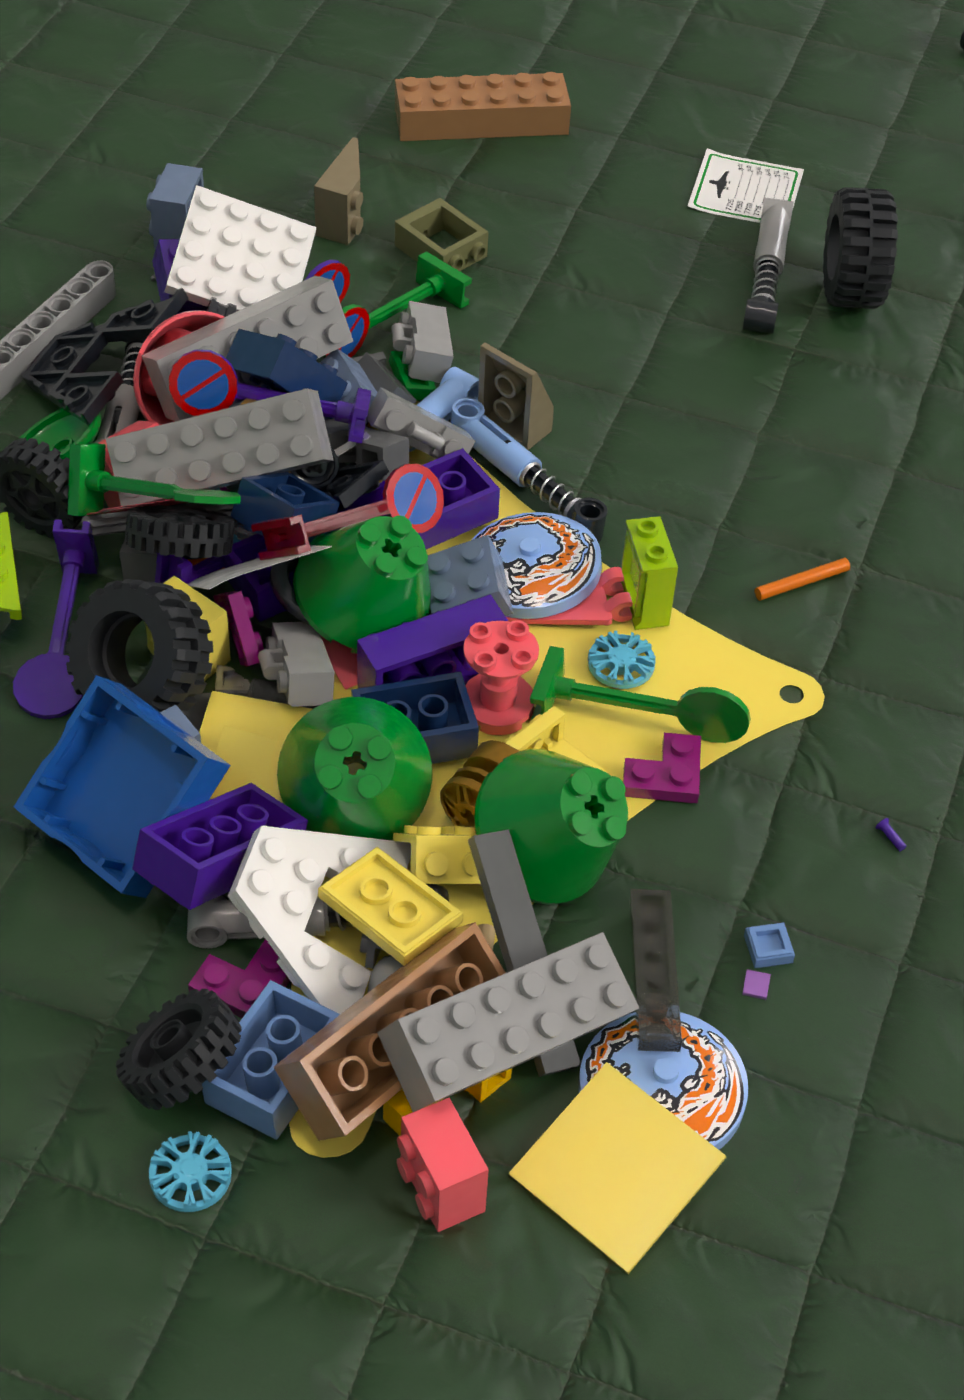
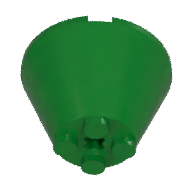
(365, 581)
(374, 801)
(559, 818)

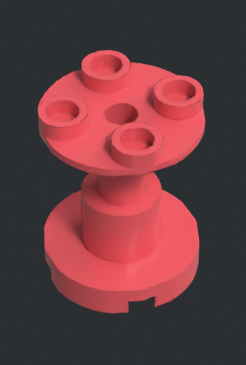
(498, 693)

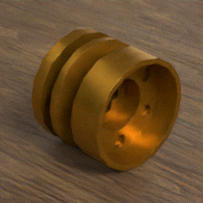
(461, 791)

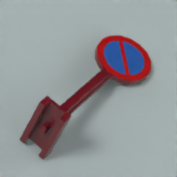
(407, 492)

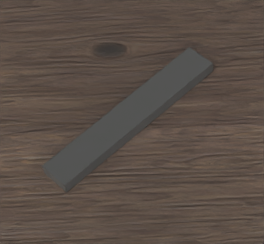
(515, 923)

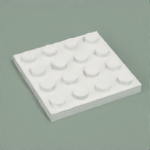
(237, 251)

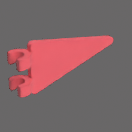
(595, 608)

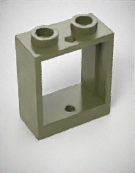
(414, 230)

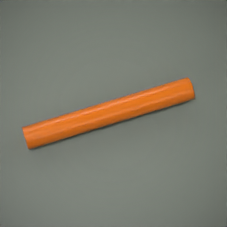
(802, 579)

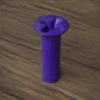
(891, 834)

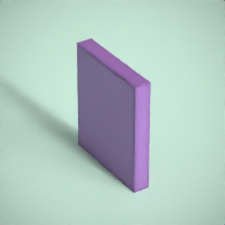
(756, 984)

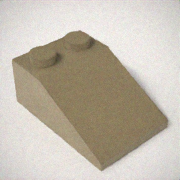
(339, 197)
(514, 397)

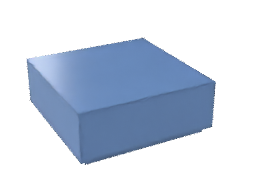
(769, 945)

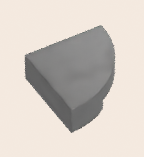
(231, 682)

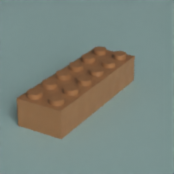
(482, 106)
(344, 1069)

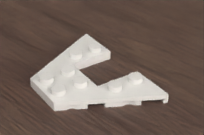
(277, 895)

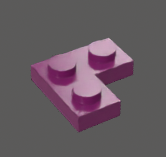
(239, 612)
(672, 778)
(238, 986)

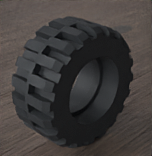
(860, 248)
(177, 633)

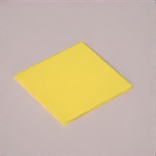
(617, 1167)

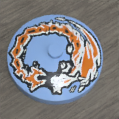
(546, 562)
(698, 1085)

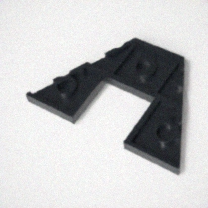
(61, 365)

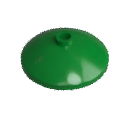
(63, 429)

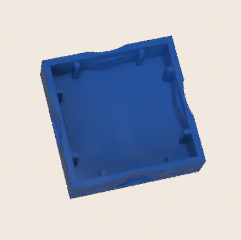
(116, 774)

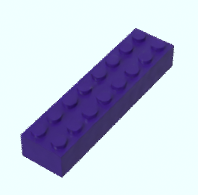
(469, 502)

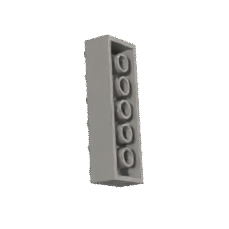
(303, 312)
(225, 445)
(506, 1021)

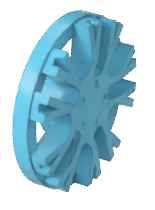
(621, 660)
(190, 1172)

